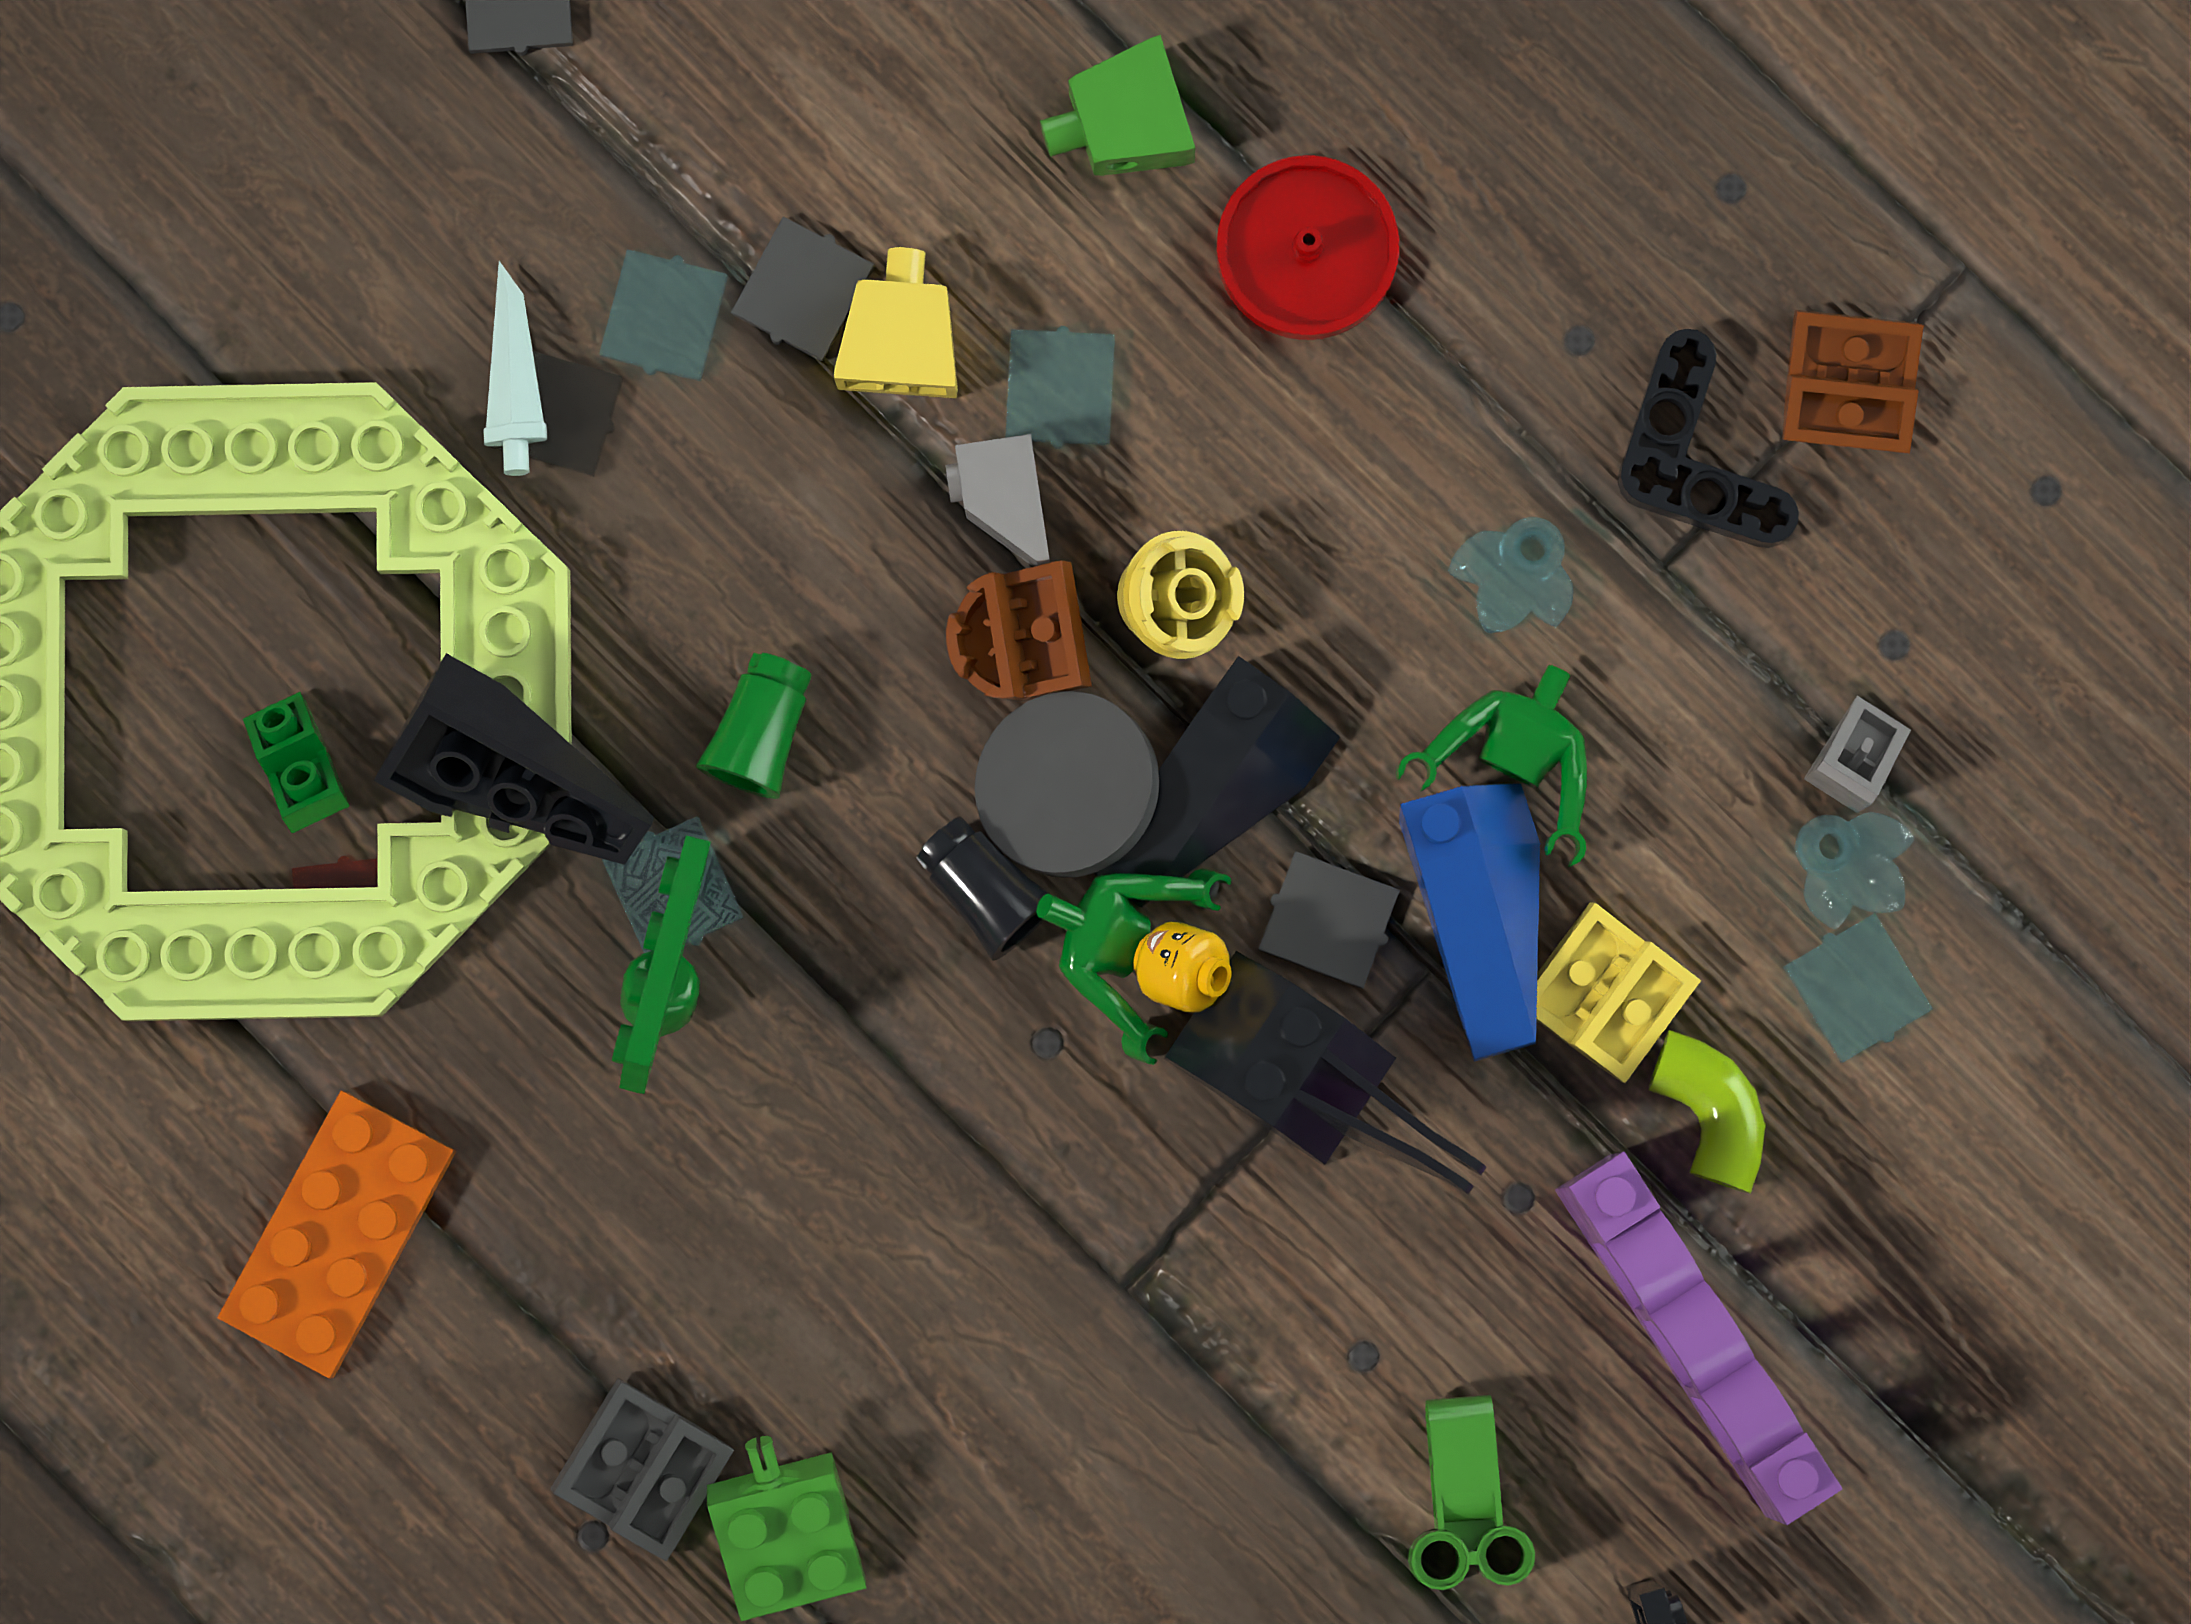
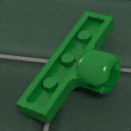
(661, 984)

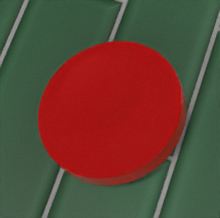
(1307, 247)

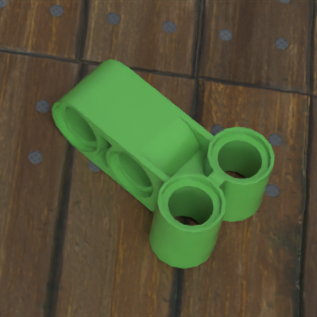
(1466, 1492)

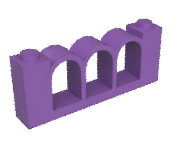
(1698, 1339)

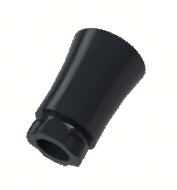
(982, 886)

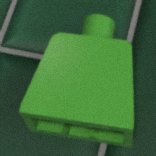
(1125, 114)

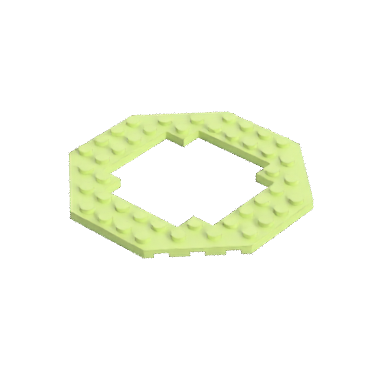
(261, 454)

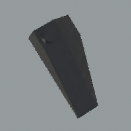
(493, 757)
(1227, 772)

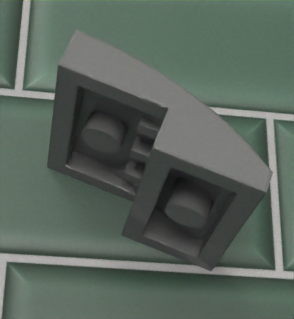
(641, 1469)

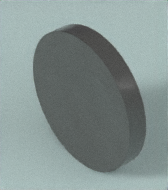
(1067, 784)

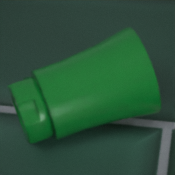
(758, 727)

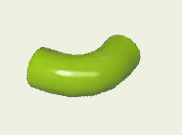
(1724, 1106)

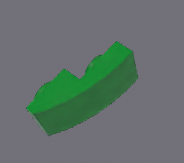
(296, 762)

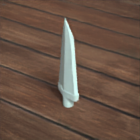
(514, 396)

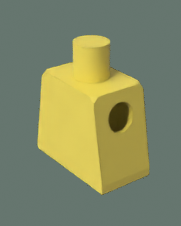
(899, 334)

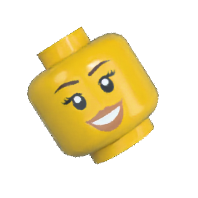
(1182, 966)

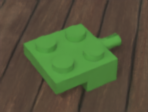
(784, 1533)

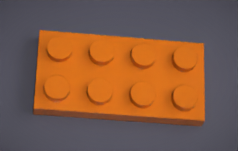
(336, 1234)

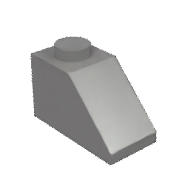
(1002, 493)

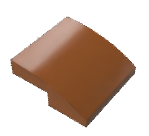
(1852, 381)

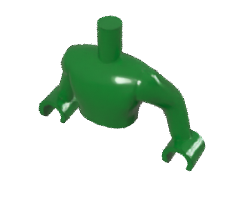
(1523, 743)
(1105, 936)

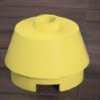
(1180, 594)

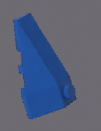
(1481, 892)

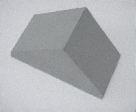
(1858, 756)

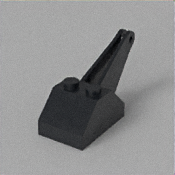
(1299, 1070)

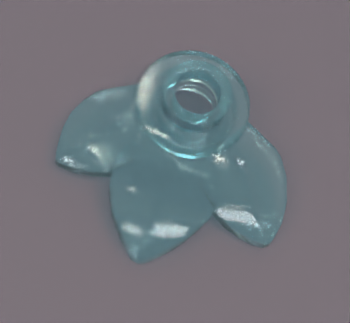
(1510, 582)
(1861, 870)

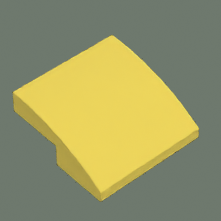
(1610, 992)

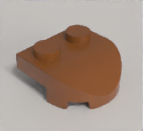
(1020, 634)

